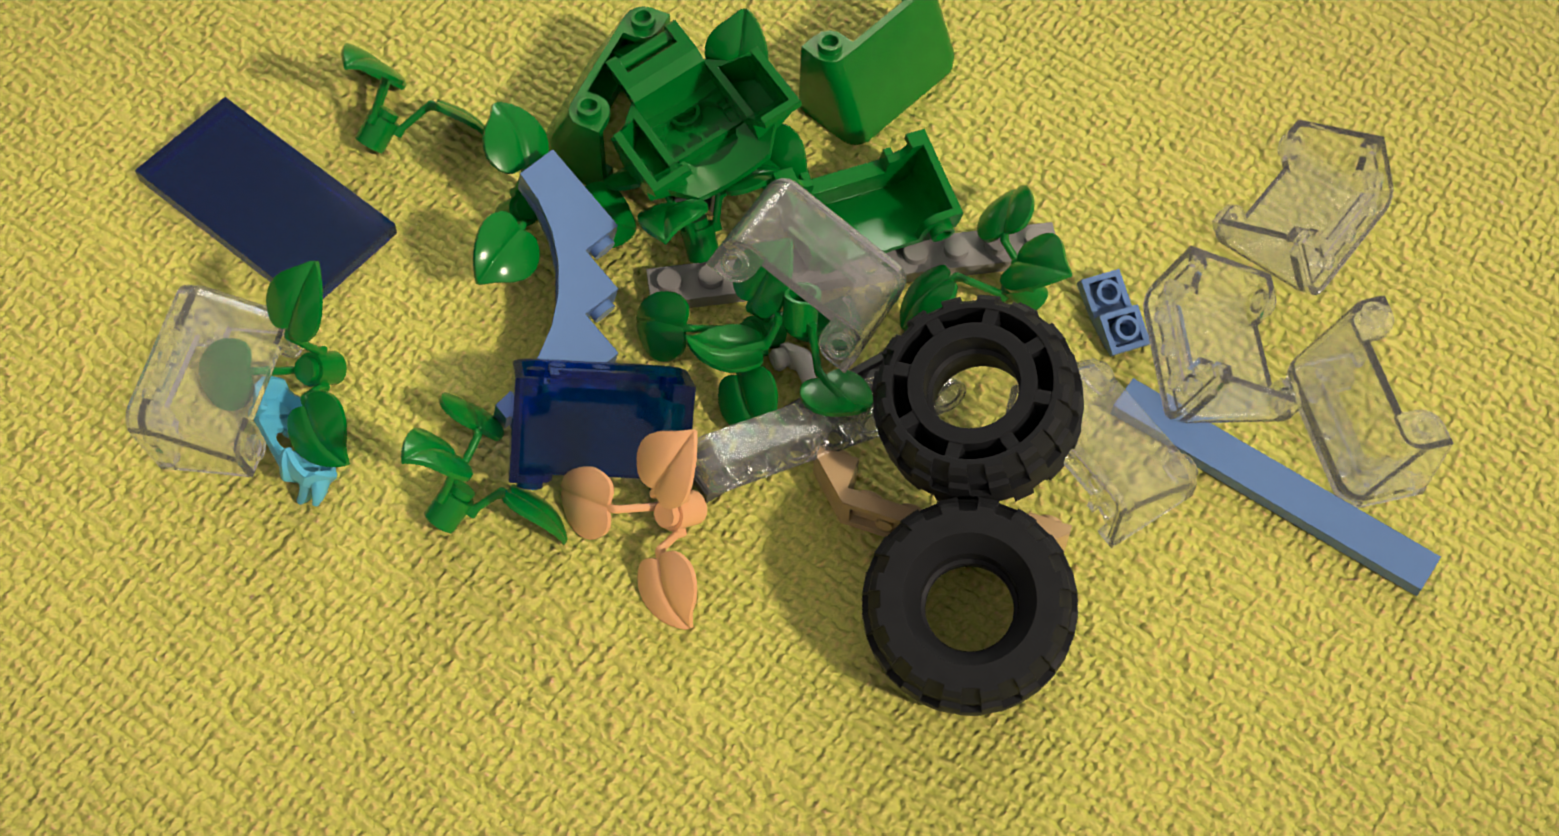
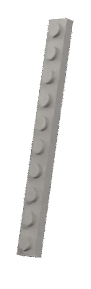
(960, 253)

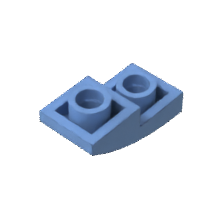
(1112, 314)

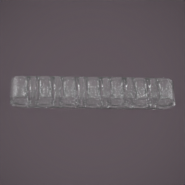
(789, 439)

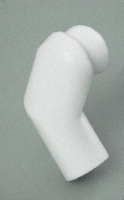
(795, 358)

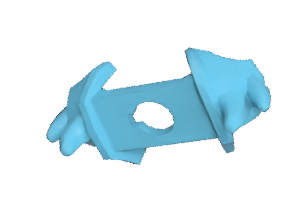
(271, 420)

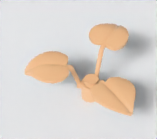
(668, 467)

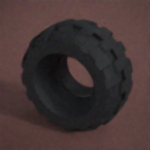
(988, 460)
(985, 537)

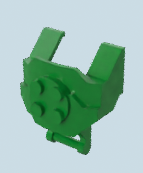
(696, 119)

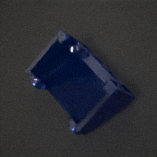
(590, 415)

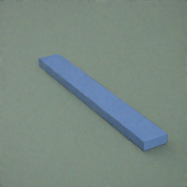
(1294, 497)

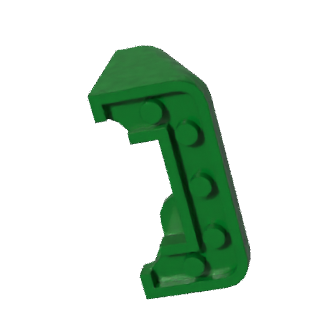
(871, 81)
(580, 122)
(891, 199)

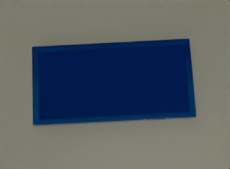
(264, 198)

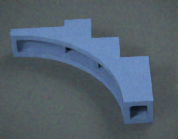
(575, 231)

